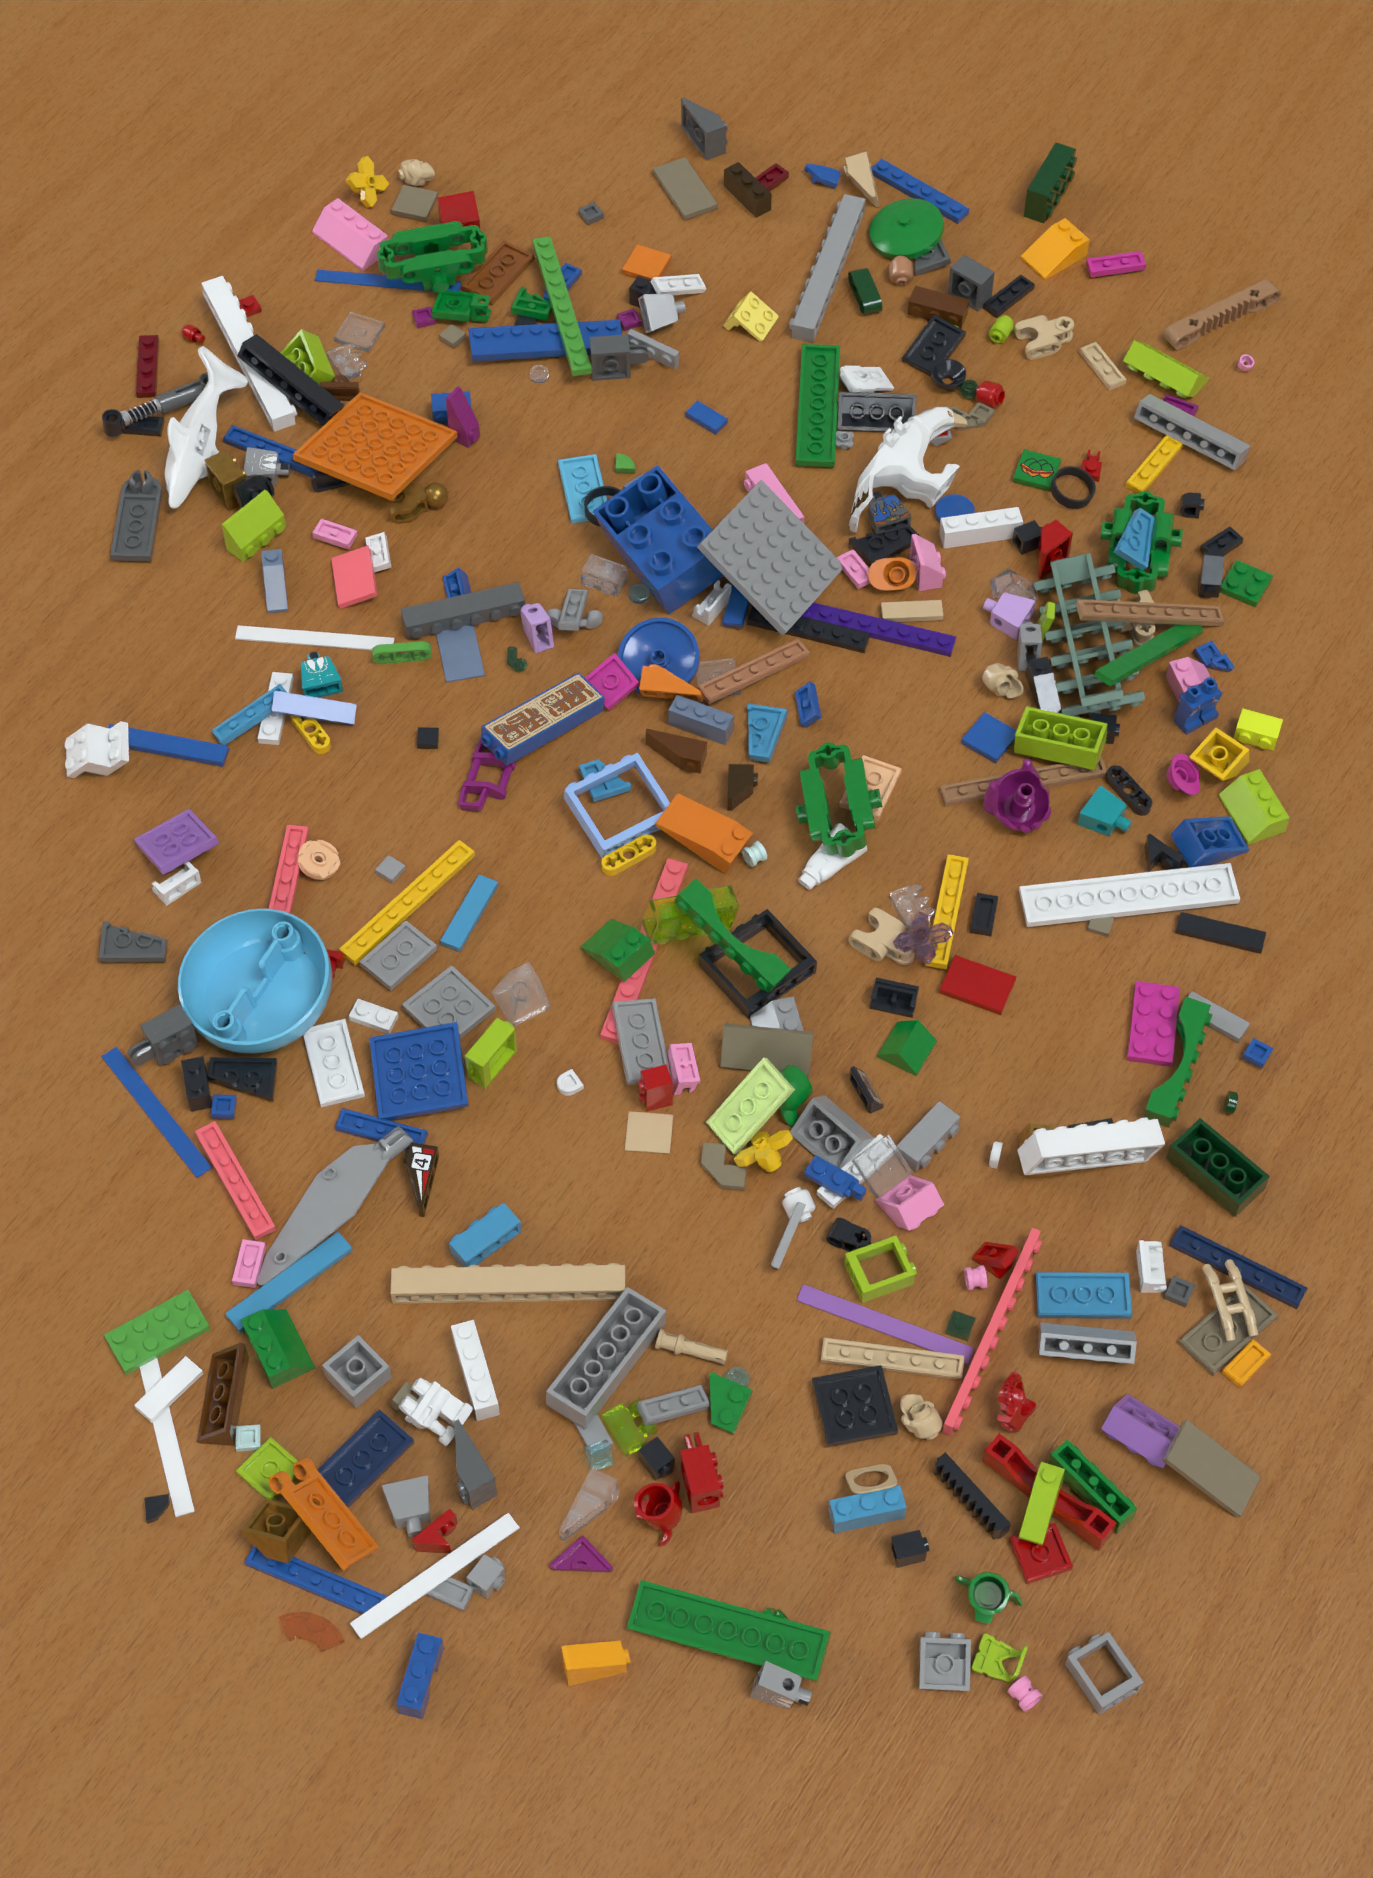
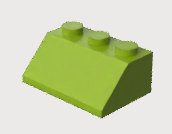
(309, 355)
(253, 526)
(1254, 807)

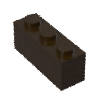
(747, 189)

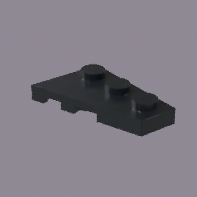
(883, 544)
(247, 1075)

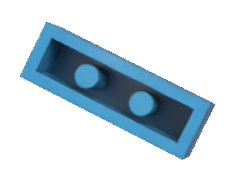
(485, 1236)
(867, 1509)

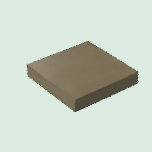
(414, 203)

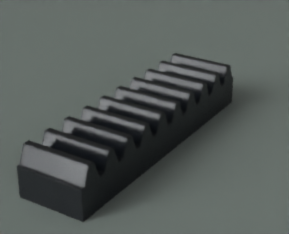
(972, 1495)

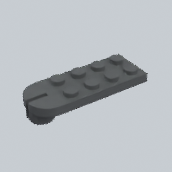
(137, 518)

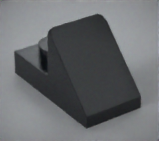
(1158, 852)

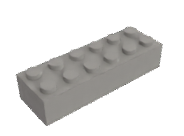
(606, 1357)

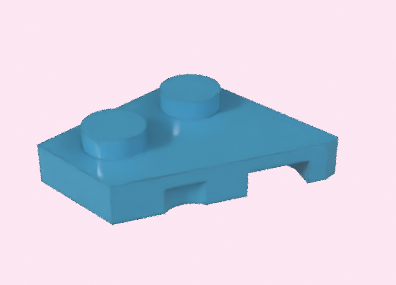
(607, 789)

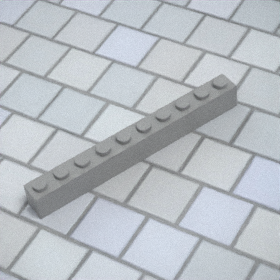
(828, 268)

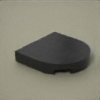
(251, 487)

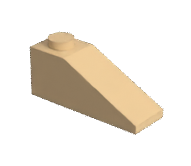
(861, 175)

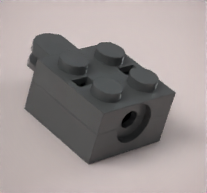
(613, 355)
(165, 1038)

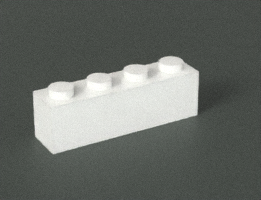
(979, 527)
(475, 1370)

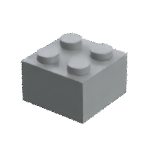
(357, 1371)

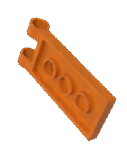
(330, 1519)

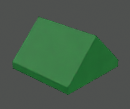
(908, 1046)

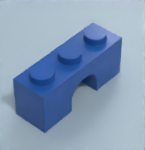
(416, 1683)

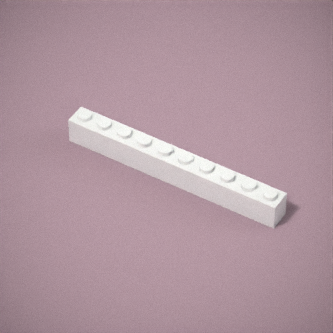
(237, 330)

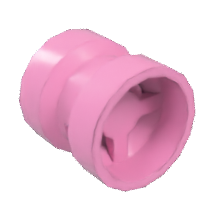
(1025, 1693)

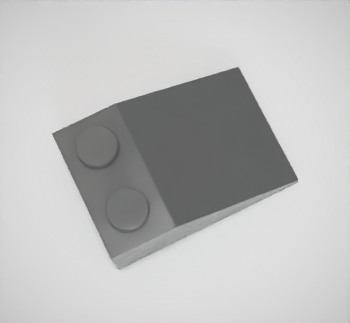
(704, 129)
(475, 1479)

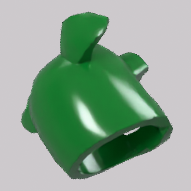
(802, 1092)
(988, 1594)

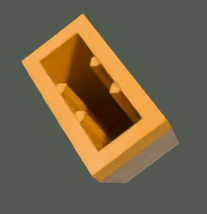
(594, 1661)

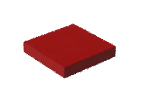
(1041, 1561)

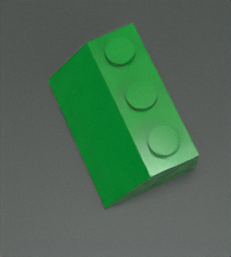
(277, 1345)

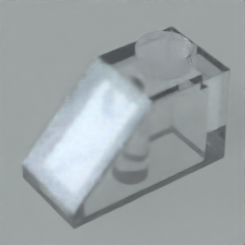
(1014, 584)

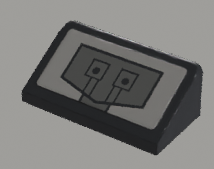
(865, 1090)

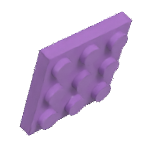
(176, 841)

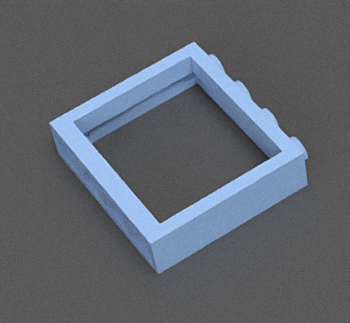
(608, 772)

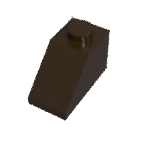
(740, 783)

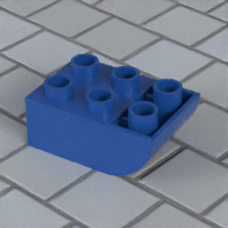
(659, 538)

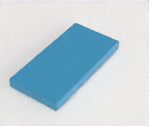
(1083, 1295)

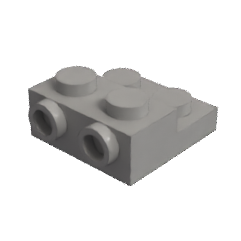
(944, 1661)

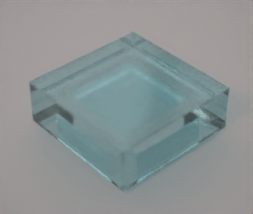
(599, 1455)

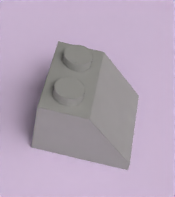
(778, 1014)

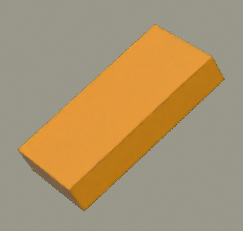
(1246, 1363)

